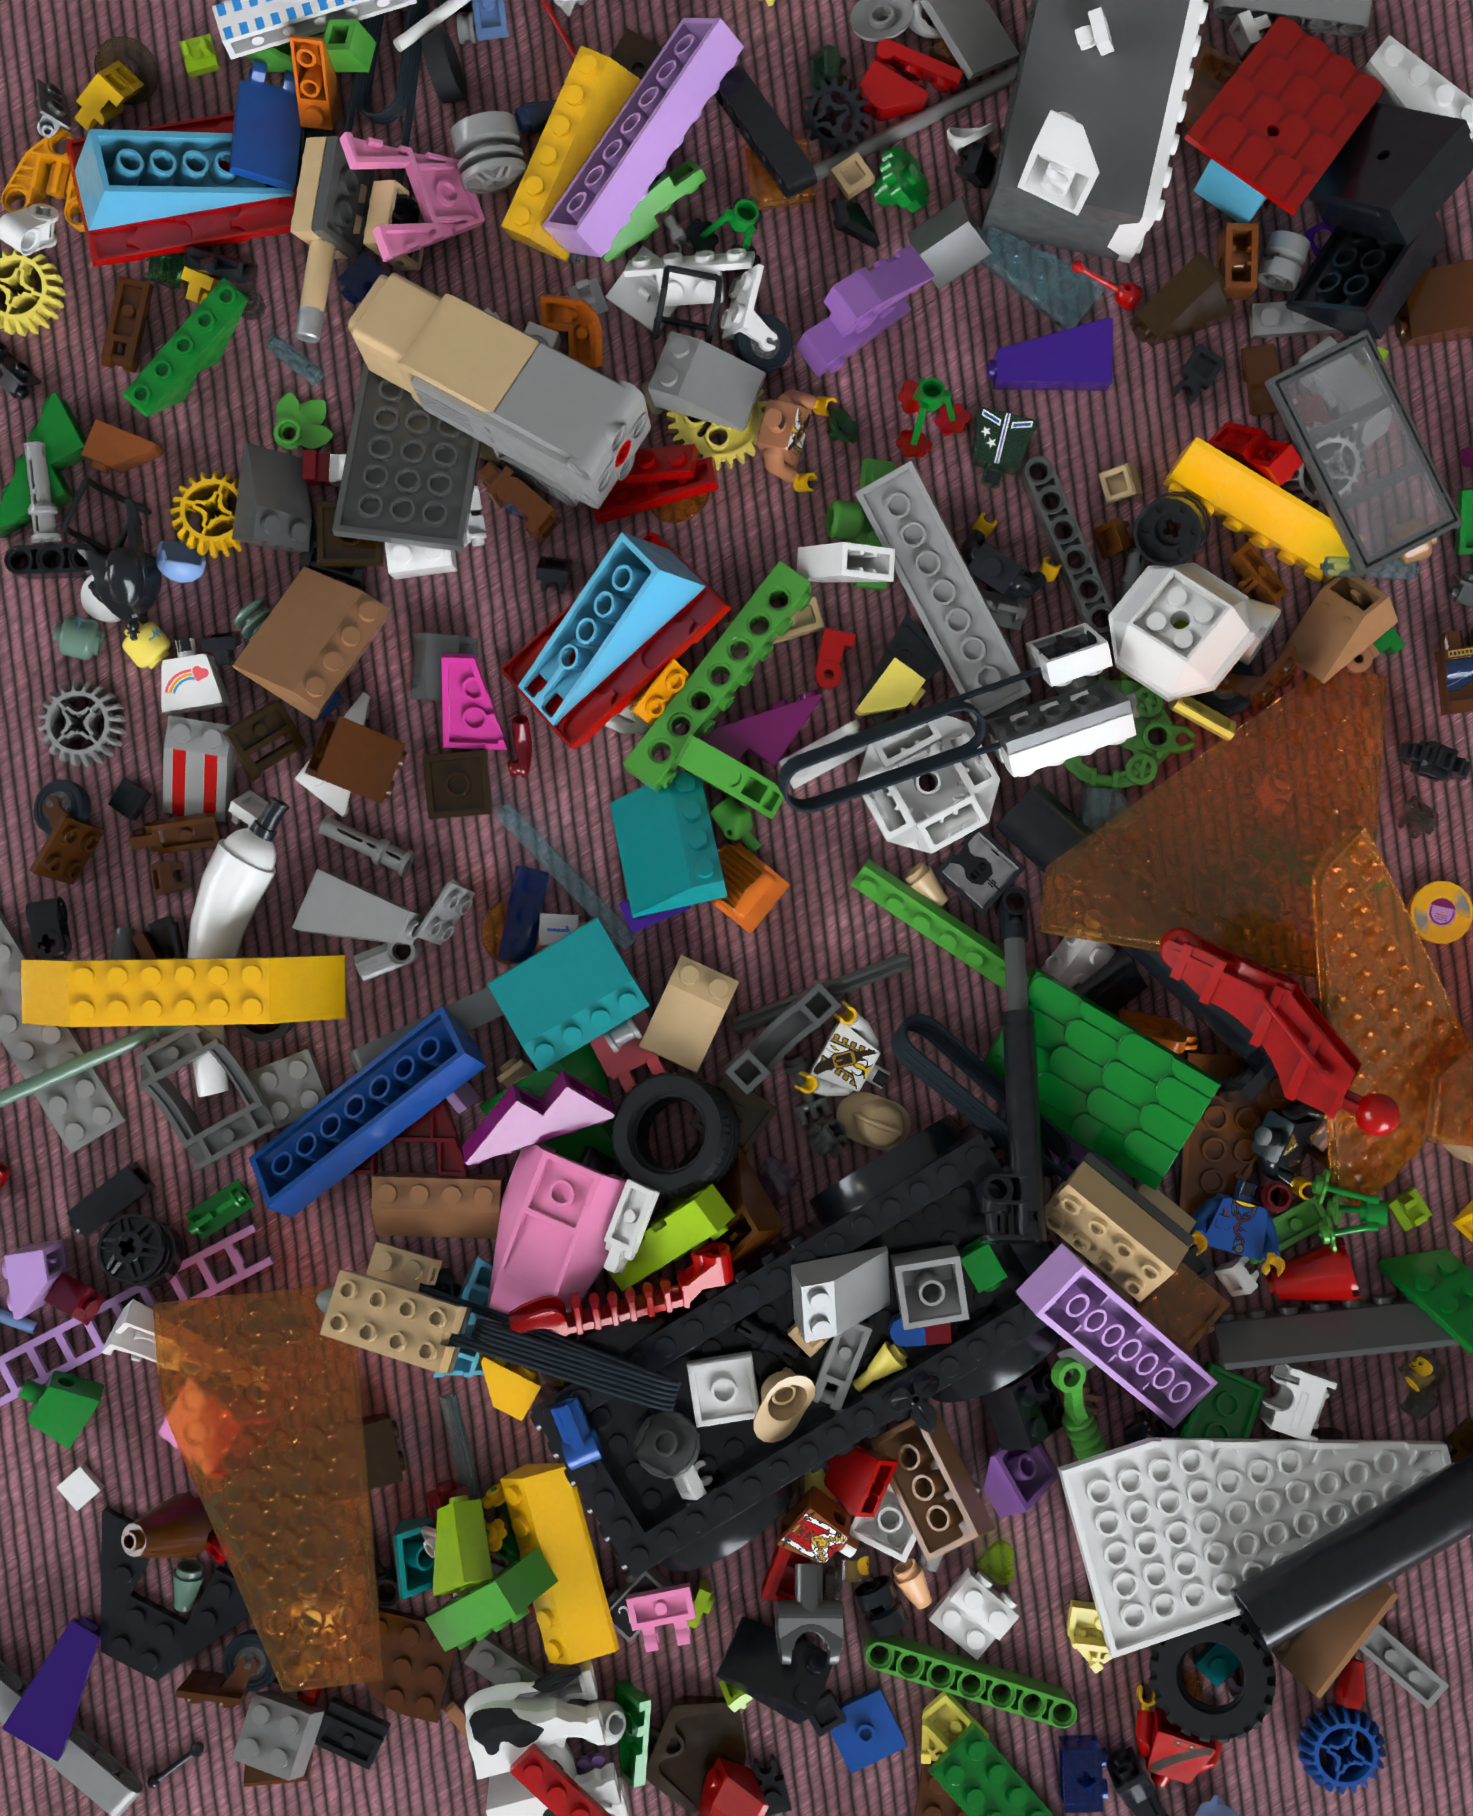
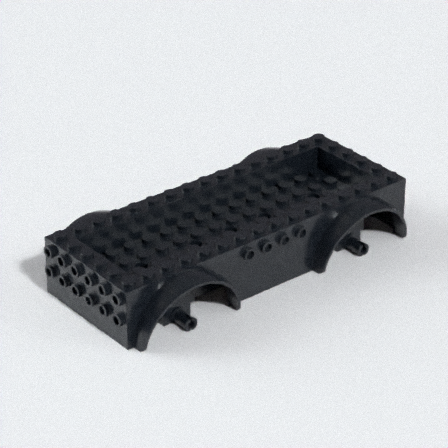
(902, 1200)

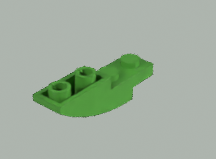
(660, 197)
(730, 776)

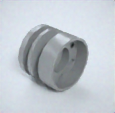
(488, 152)

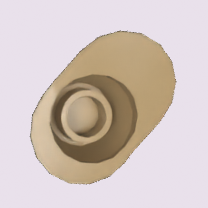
(874, 1120)
(783, 1405)

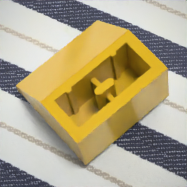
(510, 1385)

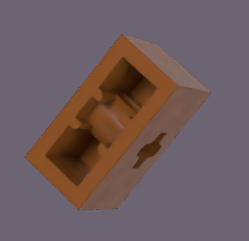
(1238, 259)

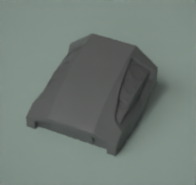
(427, 661)

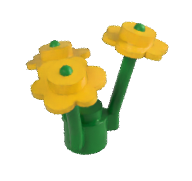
(499, 1541)

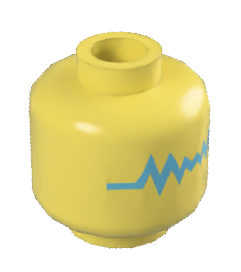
(150, 646)

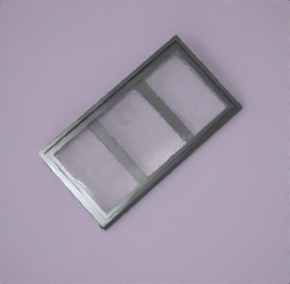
(1363, 452)

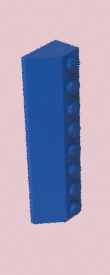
(366, 1113)

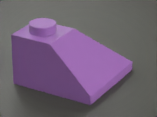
(1018, 1479)

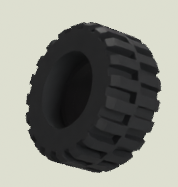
(1207, 1720)

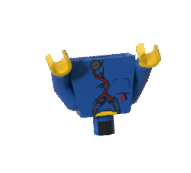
(1238, 1227)

